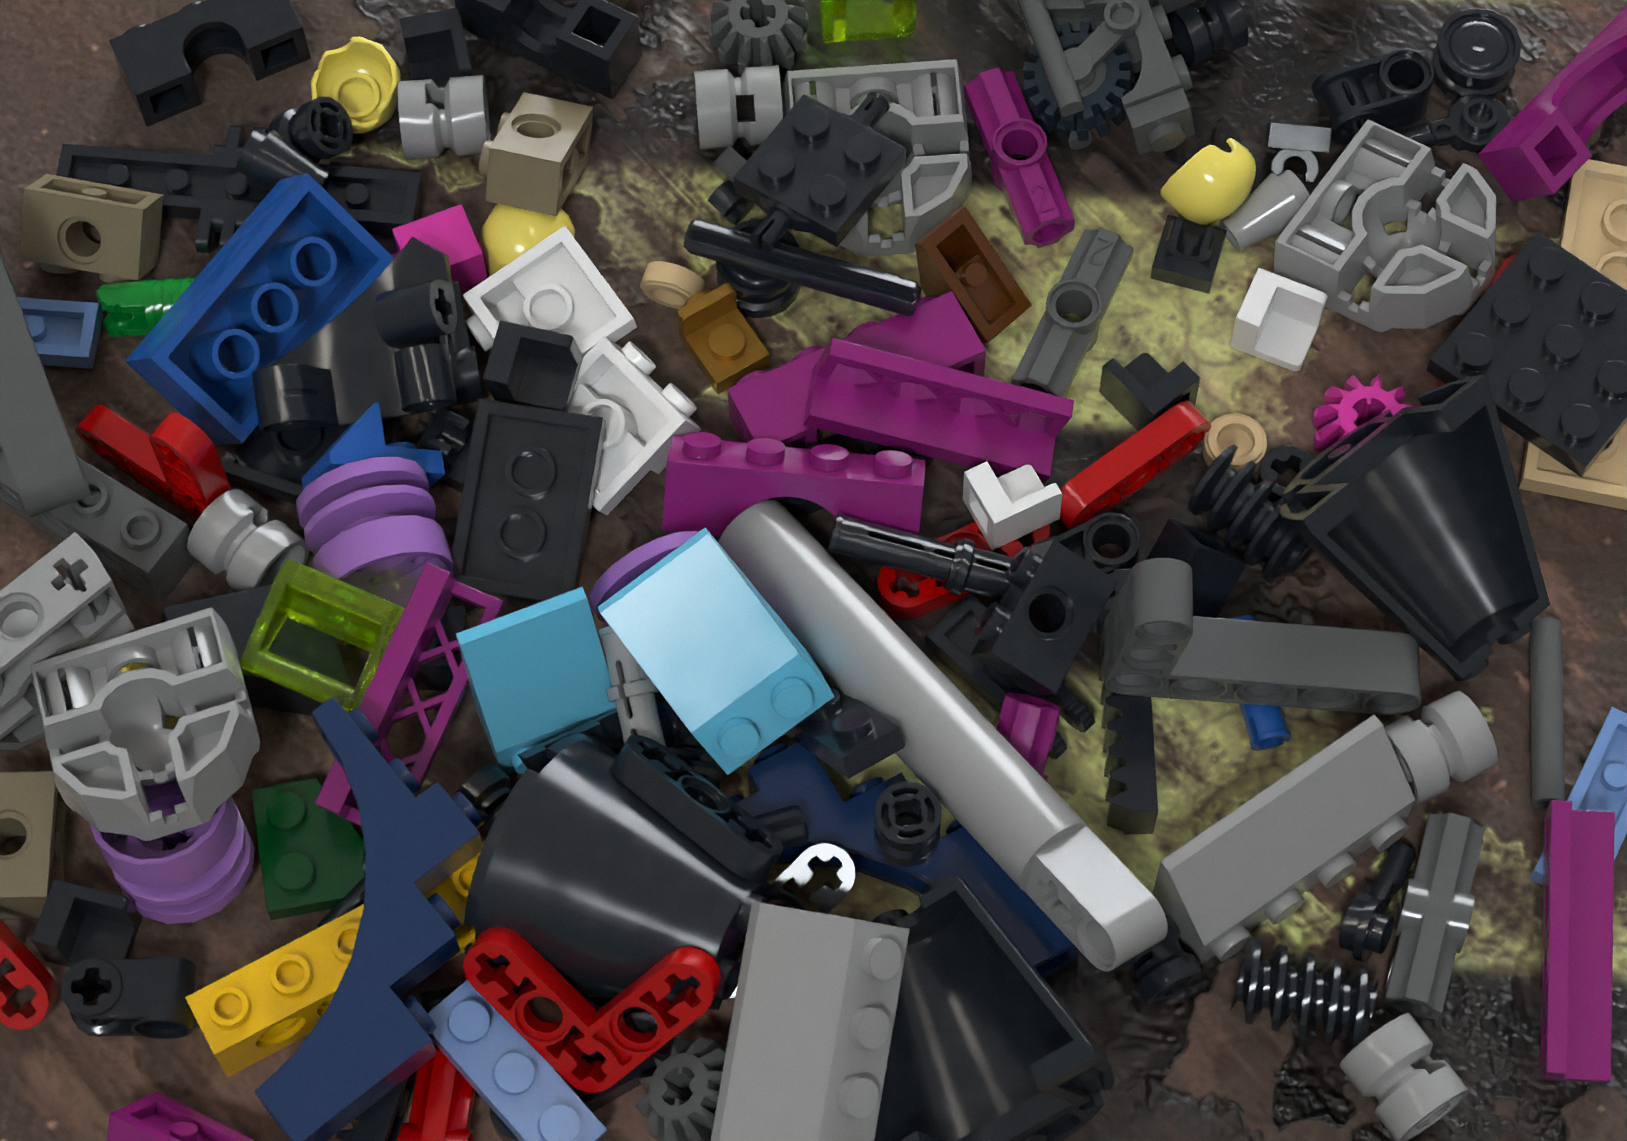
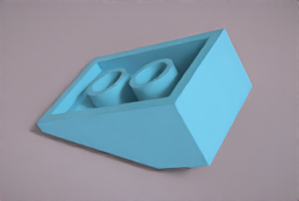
(716, 651)
(536, 674)

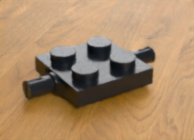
(819, 171)

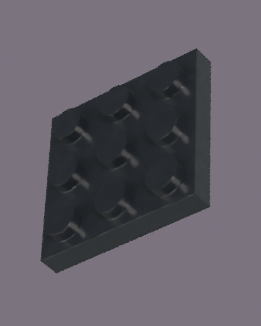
(1551, 351)

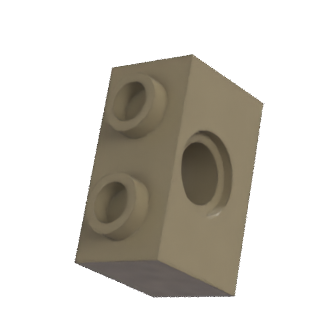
(537, 153)
(123, 216)
(36, 810)

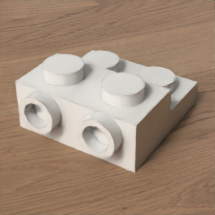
(550, 290)
(637, 416)

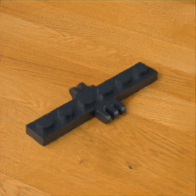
(220, 198)

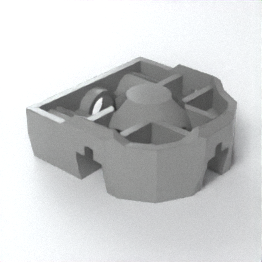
(926, 185)
(1413, 268)
(46, 619)
(112, 732)

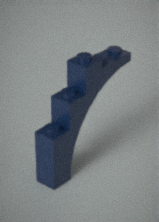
(795, 777)
(367, 1034)

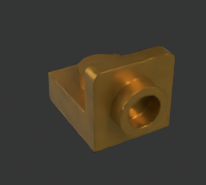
(720, 337)

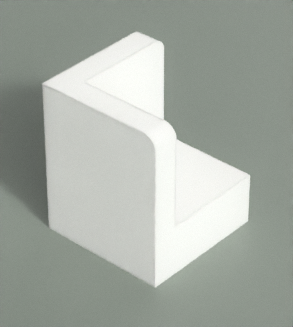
(1278, 320)
(1009, 504)

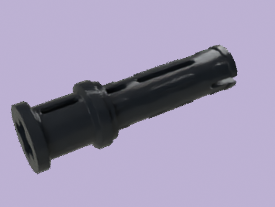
(957, 565)

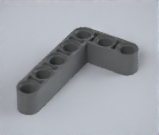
(30, 419)
(1168, 653)

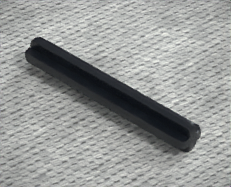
(804, 268)

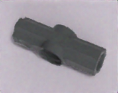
(1083, 290)
(1434, 916)

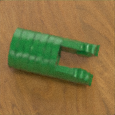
(138, 305)

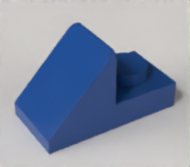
(366, 440)

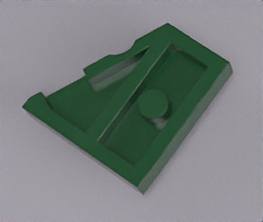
(303, 850)

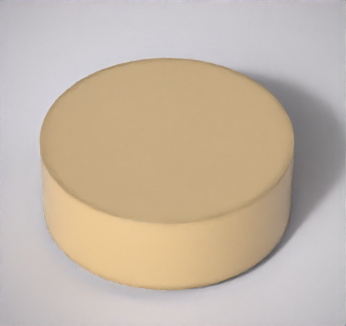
(670, 283)
(1236, 430)

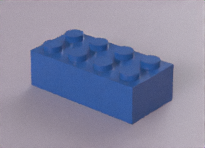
(256, 301)

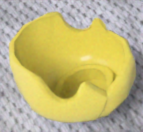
(361, 80)
(1211, 183)
(514, 231)

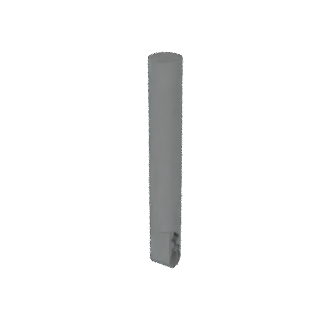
(948, 741)

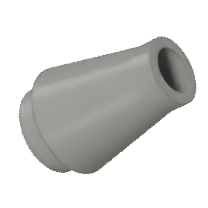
(1265, 210)

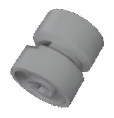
(717, 106)
(443, 117)
(242, 540)
(1443, 744)
(1404, 1078)

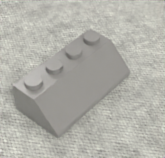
(1285, 843)
(809, 1027)

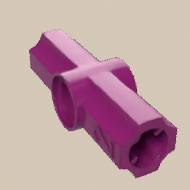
(1027, 184)

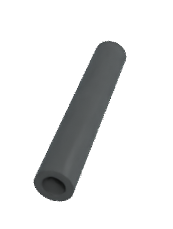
(1546, 712)

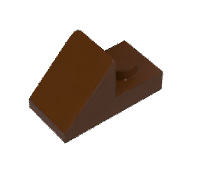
(963, 261)

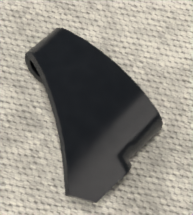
(378, 349)

